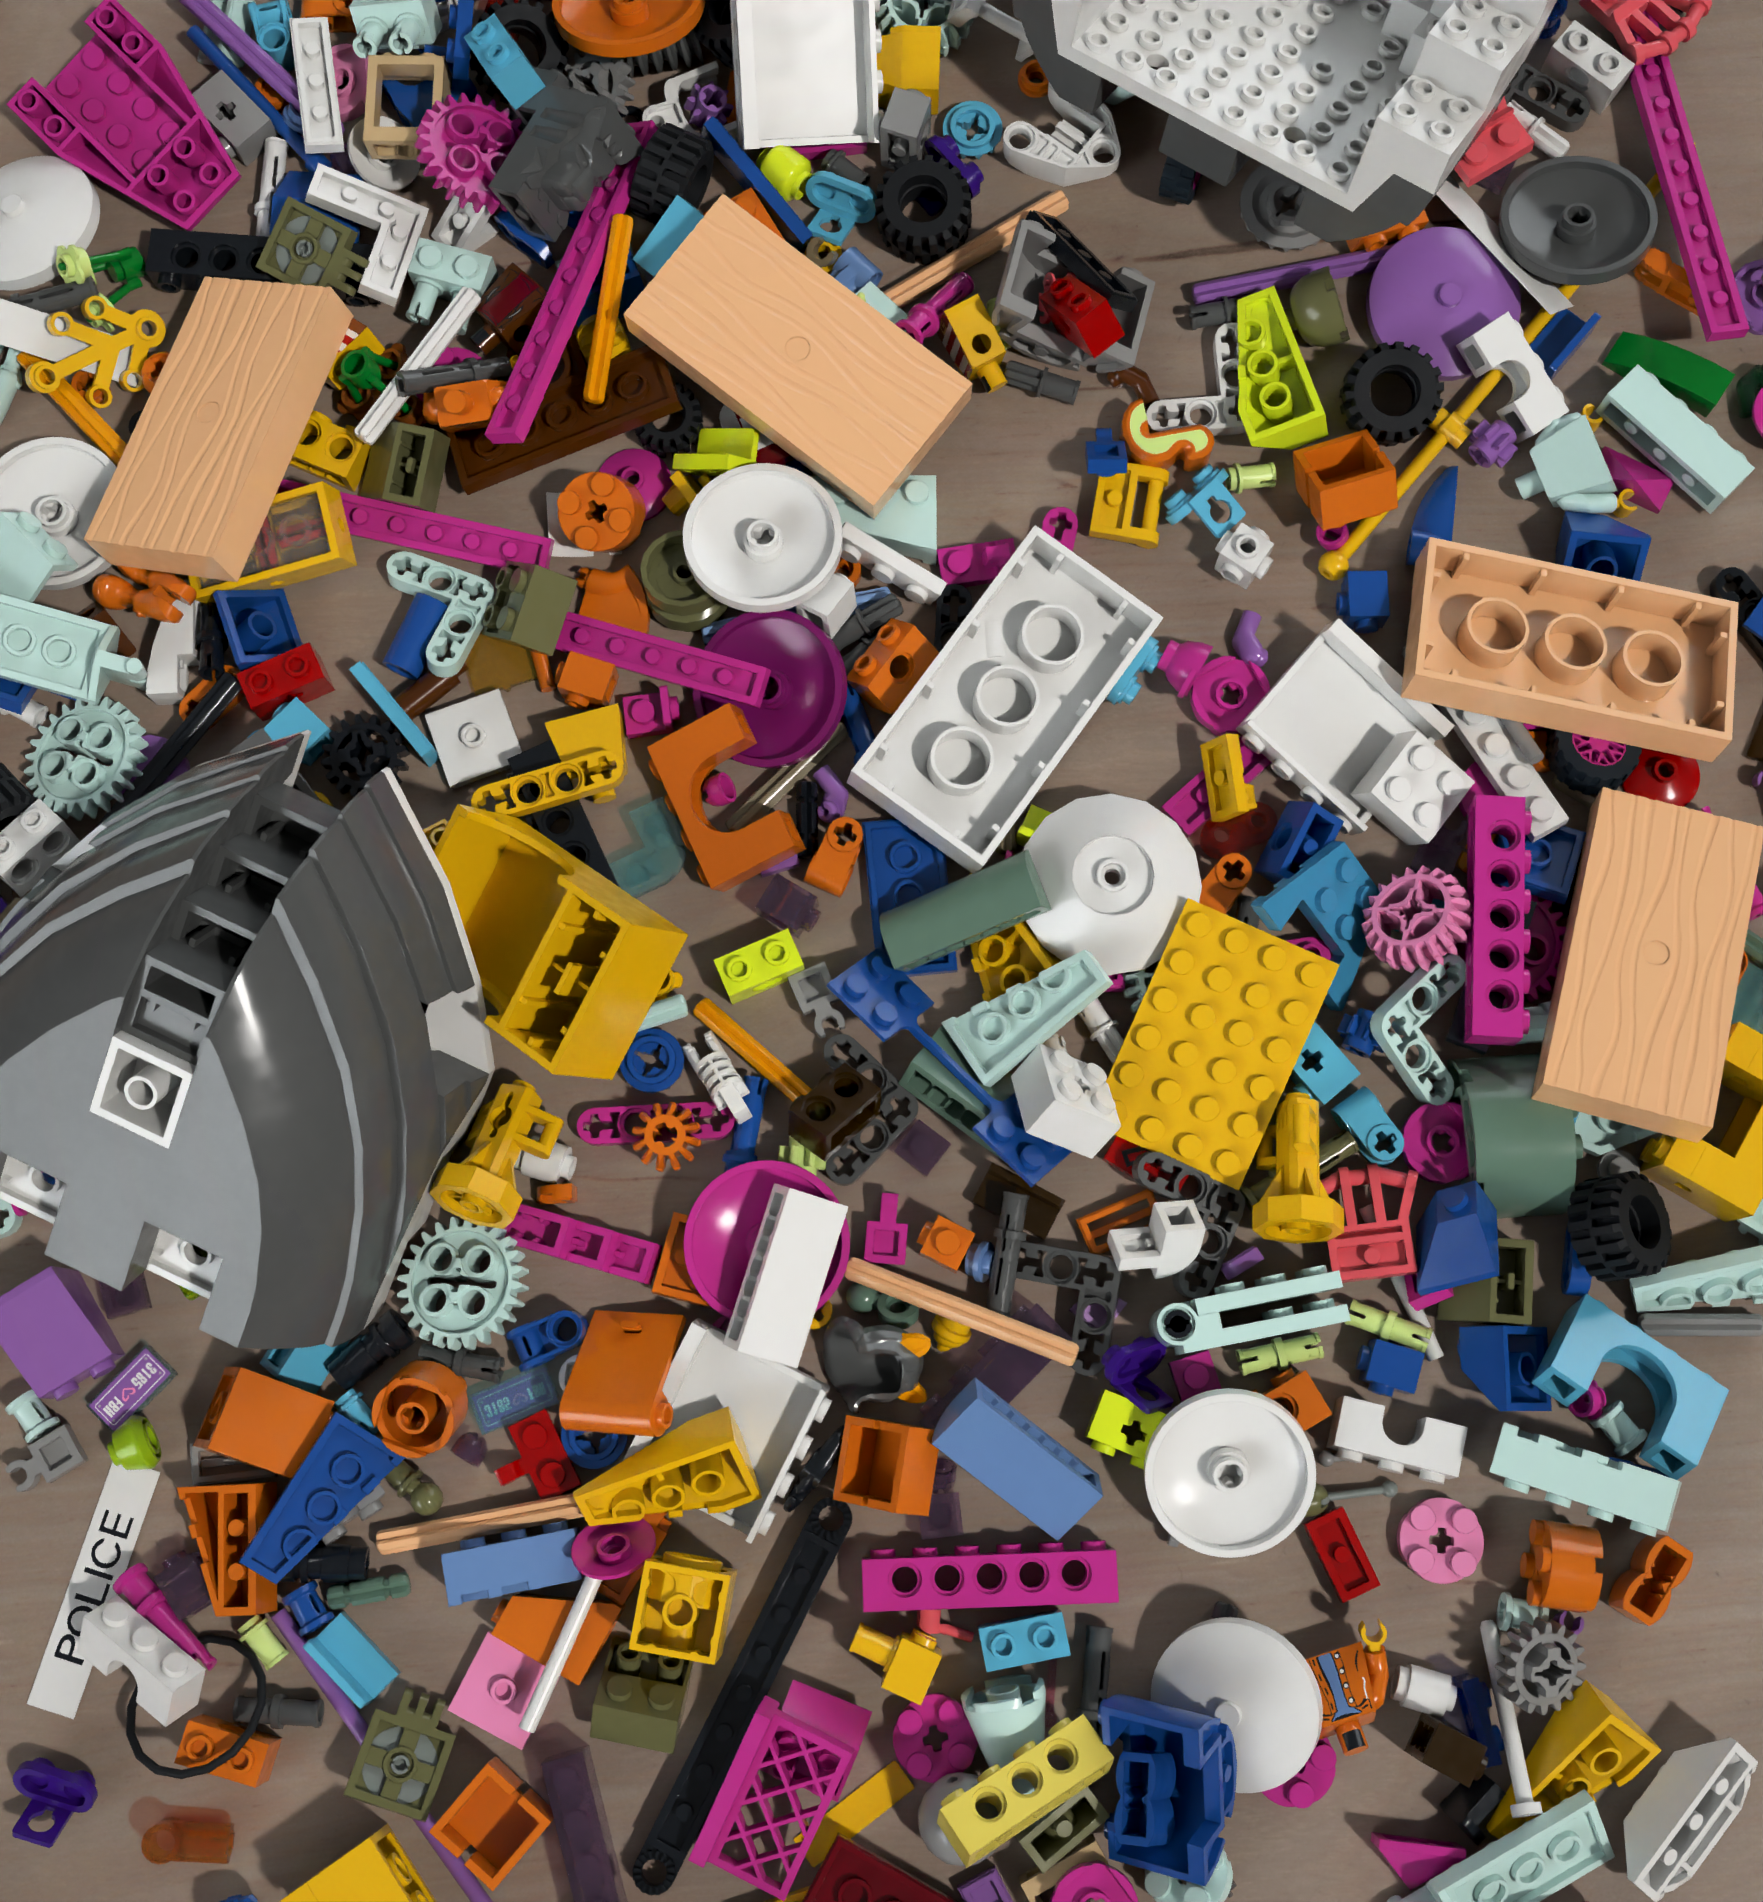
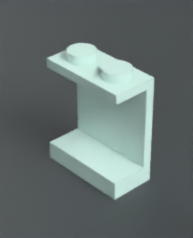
(28, 556)

